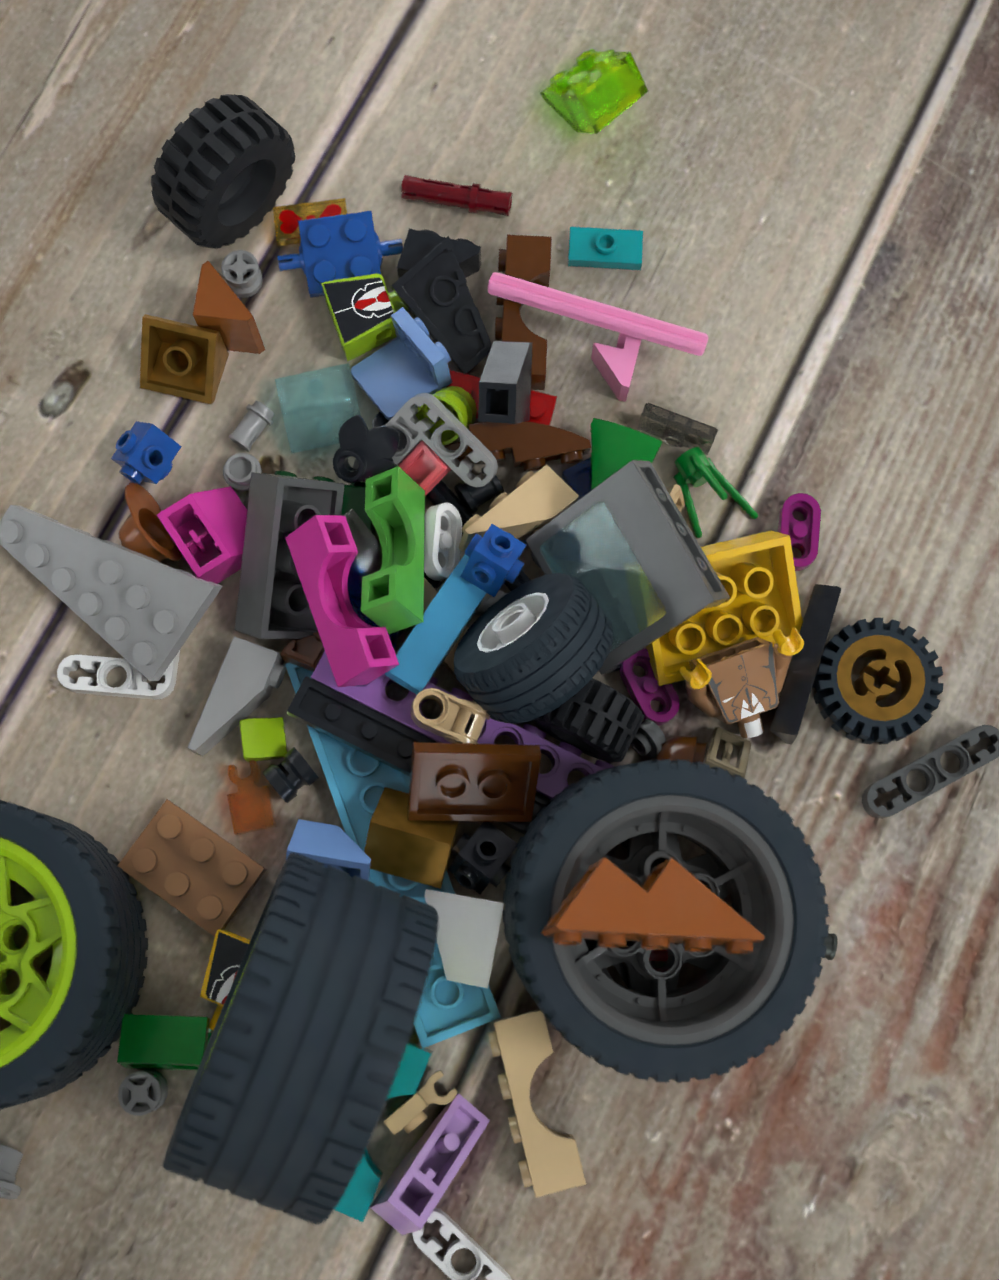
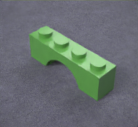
(397, 510)

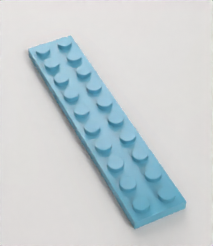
(356, 788)

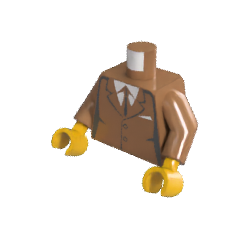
(742, 680)

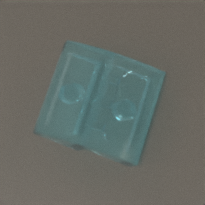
(316, 406)

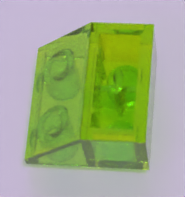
(595, 89)

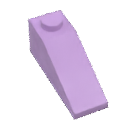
(430, 1167)

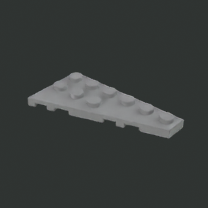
(120, 593)

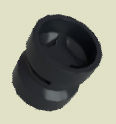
(290, 775)

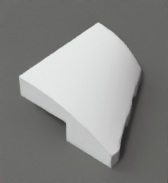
(466, 935)

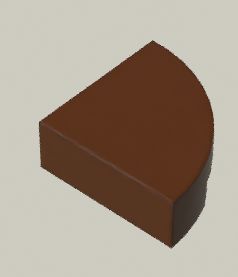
(304, 652)

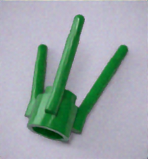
(697, 470)

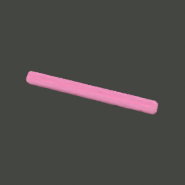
(597, 314)

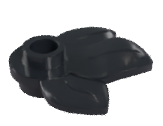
(370, 447)

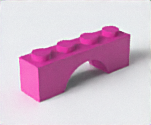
(323, 558)

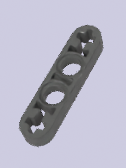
(931, 768)

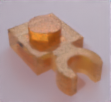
(250, 806)

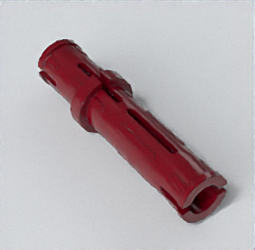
(463, 196)

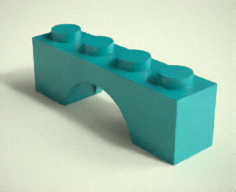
(367, 1177)

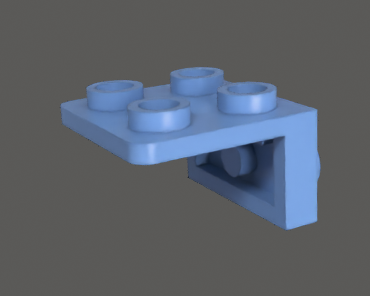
(403, 366)

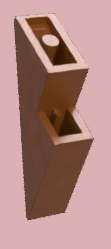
(664, 910)

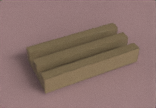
(731, 740)

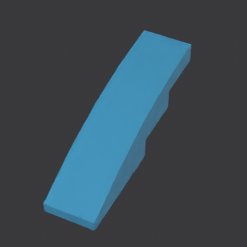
(436, 636)

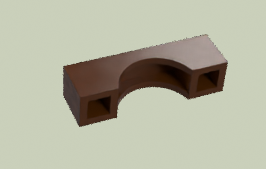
(527, 260)

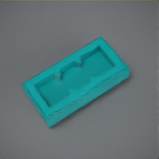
(605, 248)

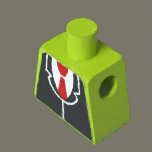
(361, 312)

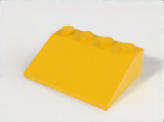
(762, 599)

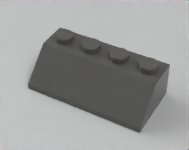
(269, 588)

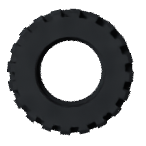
(222, 170)

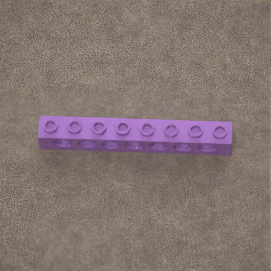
(563, 757)

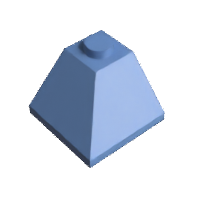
(329, 846)

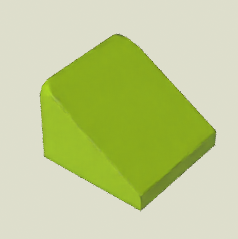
(263, 738)

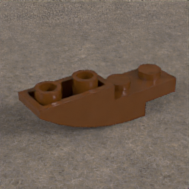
(528, 442)

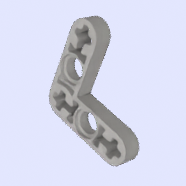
(418, 430)

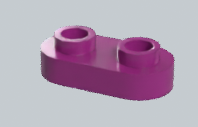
(805, 533)
(646, 689)

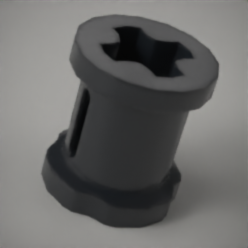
(475, 496)

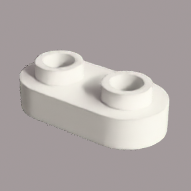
(441, 540)

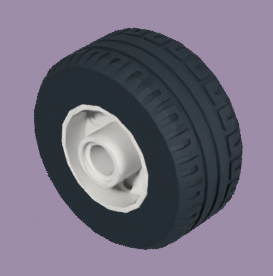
(534, 648)

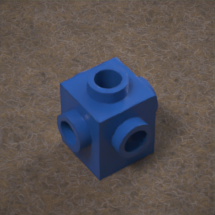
(145, 453)
(493, 560)

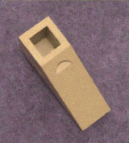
(525, 510)

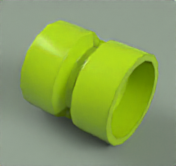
(459, 404)

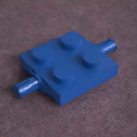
(338, 249)

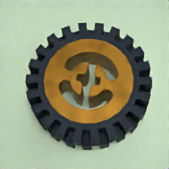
(897, 657)

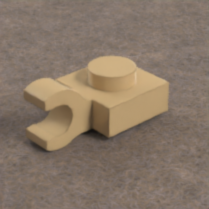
(410, 1113)

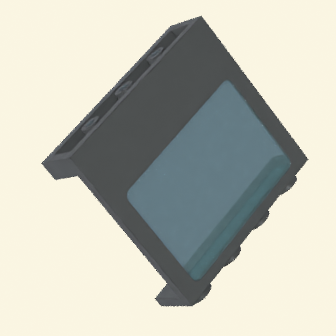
(631, 557)

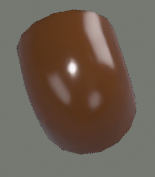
(683, 749)

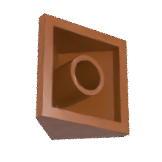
(221, 310)

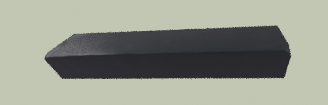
(805, 663)

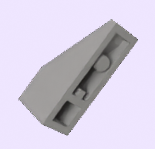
(239, 689)

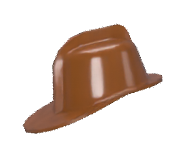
(143, 528)

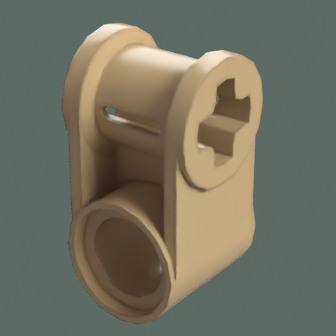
(453, 717)

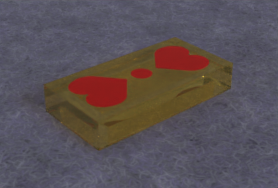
(287, 217)

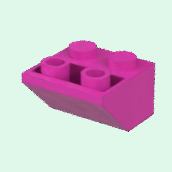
(208, 531)

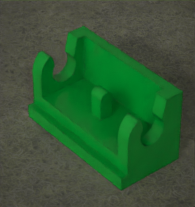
(163, 1042)

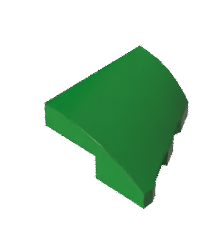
(616, 446)

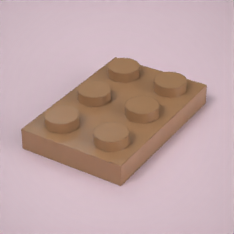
(192, 868)

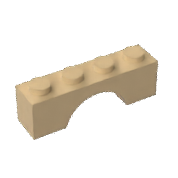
(551, 1156)

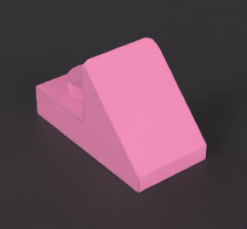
(617, 363)

